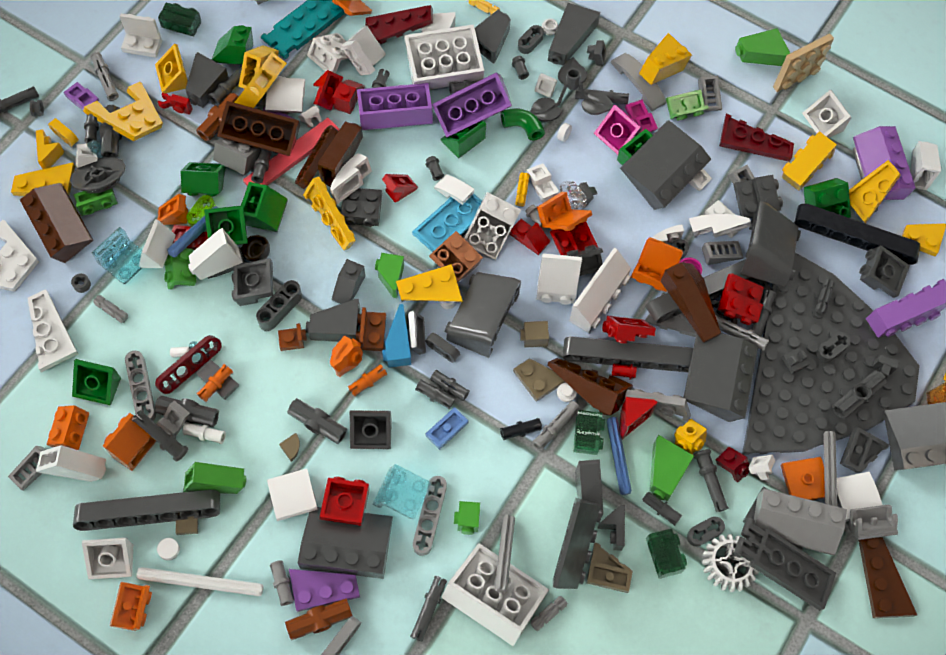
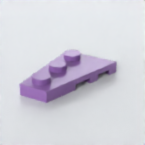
(321, 588)

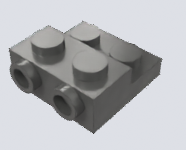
(758, 189)
(362, 207)
(884, 271)
(252, 281)

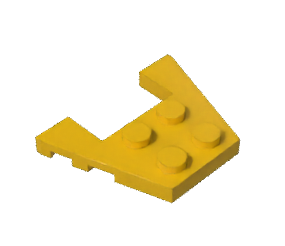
(132, 120)

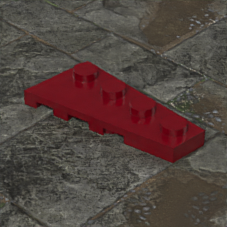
(399, 22)
(744, 138)

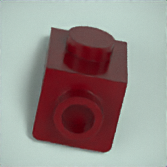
(734, 463)

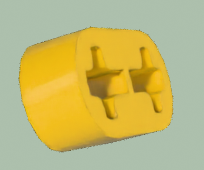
(63, 132)

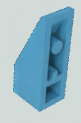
(397, 342)

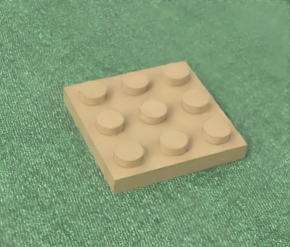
(803, 63)

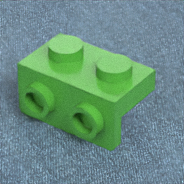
(686, 104)
(90, 202)
(178, 270)

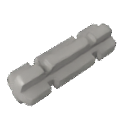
(110, 309)
(549, 613)

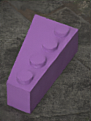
(909, 310)

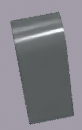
(280, 297)

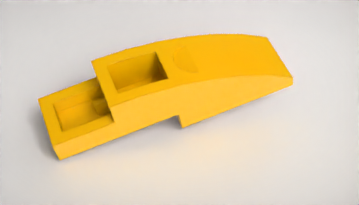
(261, 81)

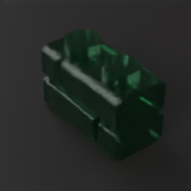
(179, 19)
(665, 553)

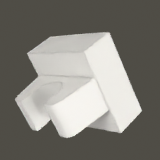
(545, 85)
(311, 113)
(762, 466)

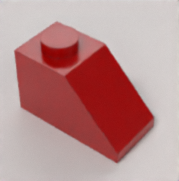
(346, 96)

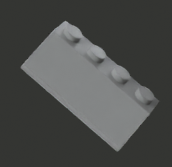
(801, 520)

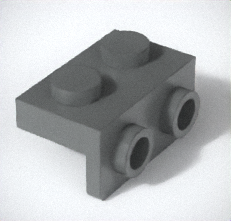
(590, 259)

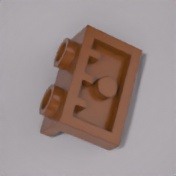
(371, 330)

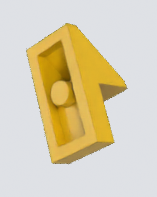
(47, 151)

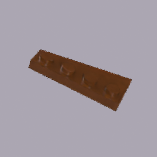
(884, 585)

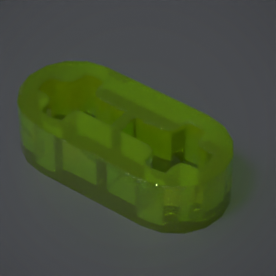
(198, 209)

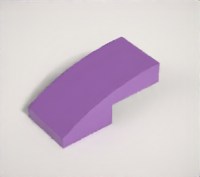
(80, 96)

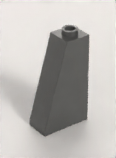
(572, 31)

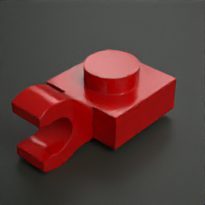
(179, 103)

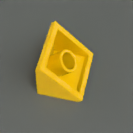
(171, 71)

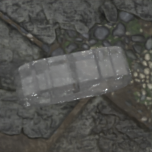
(575, 194)

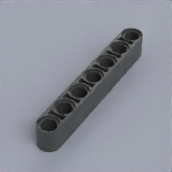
(664, 307)
(639, 354)
(146, 510)

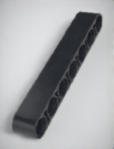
(855, 232)

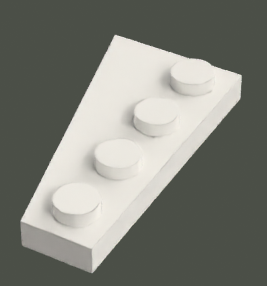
(50, 334)

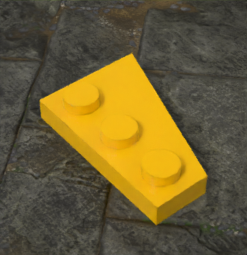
(871, 190)
(431, 286)

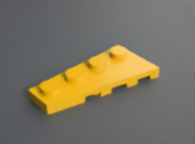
(331, 216)

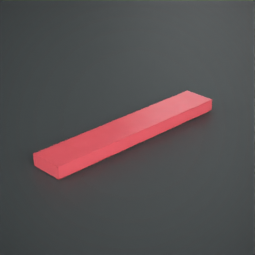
(303, 147)

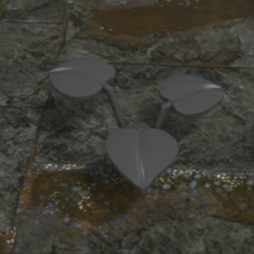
(572, 77)

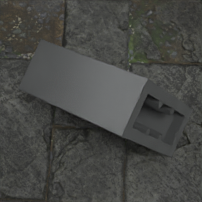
(492, 34)
(204, 79)
(334, 322)
(589, 481)

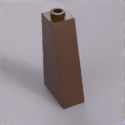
(339, 151)

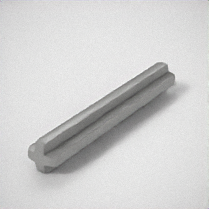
(830, 474)
(505, 554)

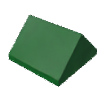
(466, 139)
(94, 382)

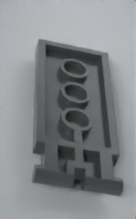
(785, 564)

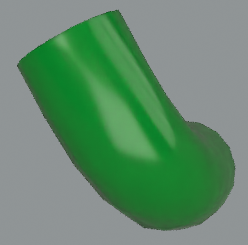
(524, 119)

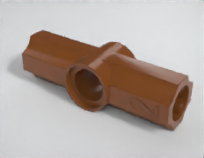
(212, 123)
(318, 619)

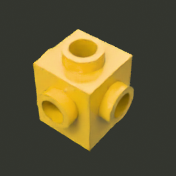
(690, 436)

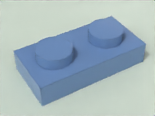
(446, 428)

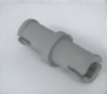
(281, 583)

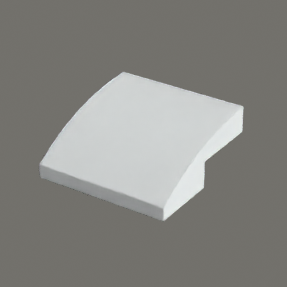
(286, 95)
(857, 492)
(292, 494)

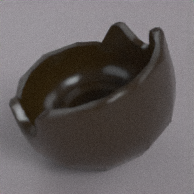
(256, 249)

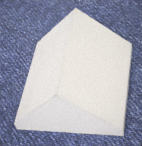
(827, 115)
(155, 249)
(108, 558)

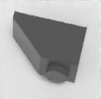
(348, 281)

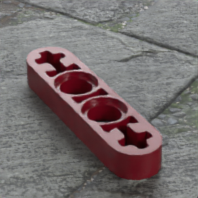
(190, 367)

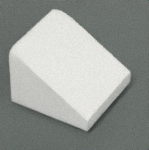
(84, 157)

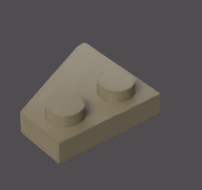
(537, 378)
(608, 571)

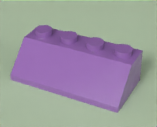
(472, 104)
(395, 106)
(877, 147)

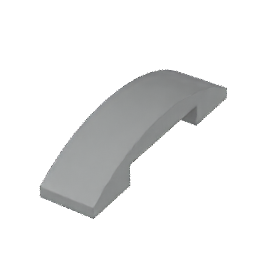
(631, 67)

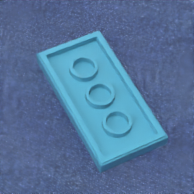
(446, 220)

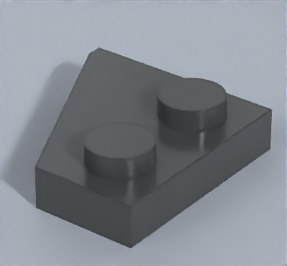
(861, 450)

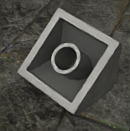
(370, 429)

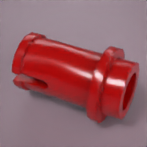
(624, 371)

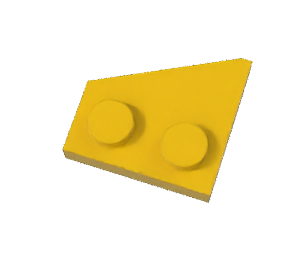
(927, 235)

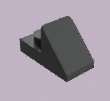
(616, 522)

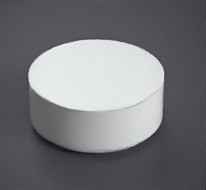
(564, 132)
(168, 549)

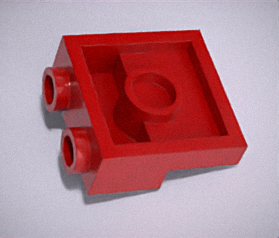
(741, 299)
(626, 329)
(344, 501)

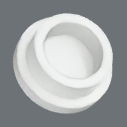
(550, 26)
(566, 393)

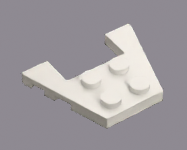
(15, 259)

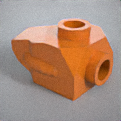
(346, 355)

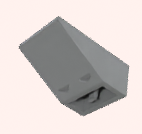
(236, 155)

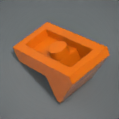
(173, 211)

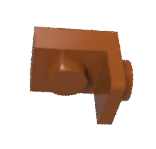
(292, 338)

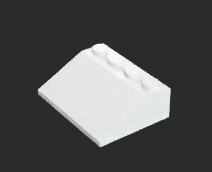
(444, 56)
(475, 595)

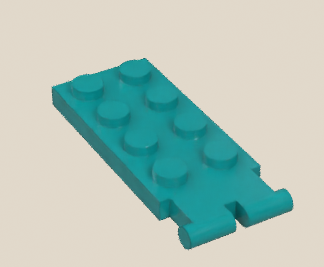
(302, 25)

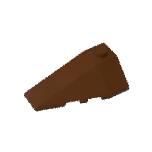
(692, 297)
(600, 392)

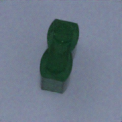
(587, 432)

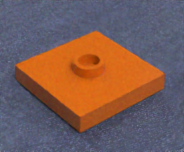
(805, 478)

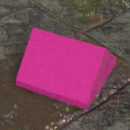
(617, 129)

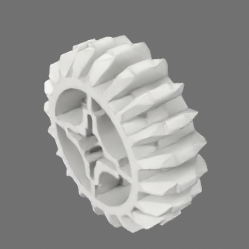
(713, 565)

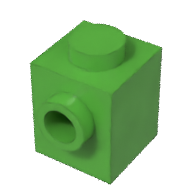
(467, 517)

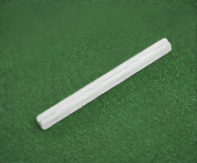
(200, 581)

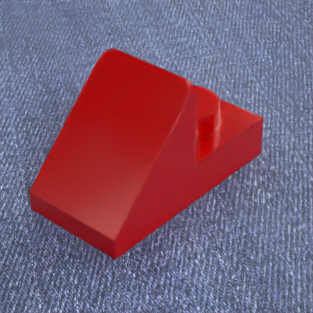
(327, 86)
(398, 186)
(530, 236)

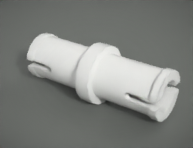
(204, 432)

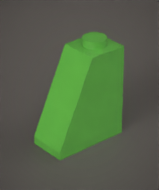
(763, 48)
(667, 467)
(214, 477)

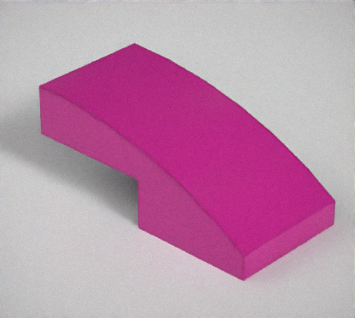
(640, 115)

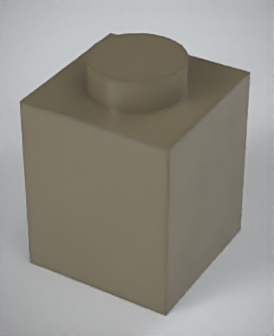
(535, 334)

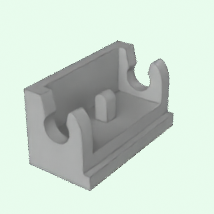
(873, 522)

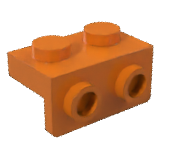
(68, 427)
(130, 606)

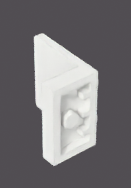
(141, 35)
(327, 51)
(363, 51)

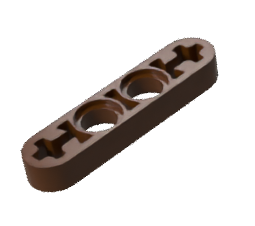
(310, 167)

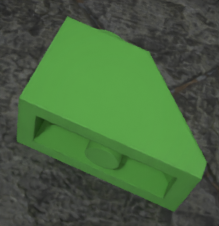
(389, 271)

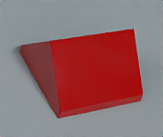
(634, 413)

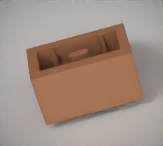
(458, 253)

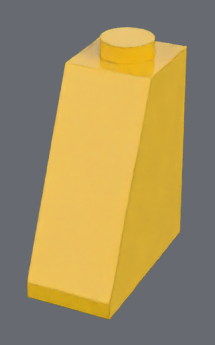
(252, 62)

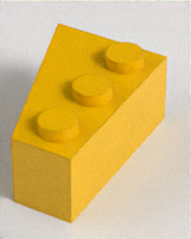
(665, 60)
(808, 160)

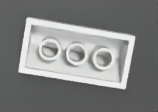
(600, 292)

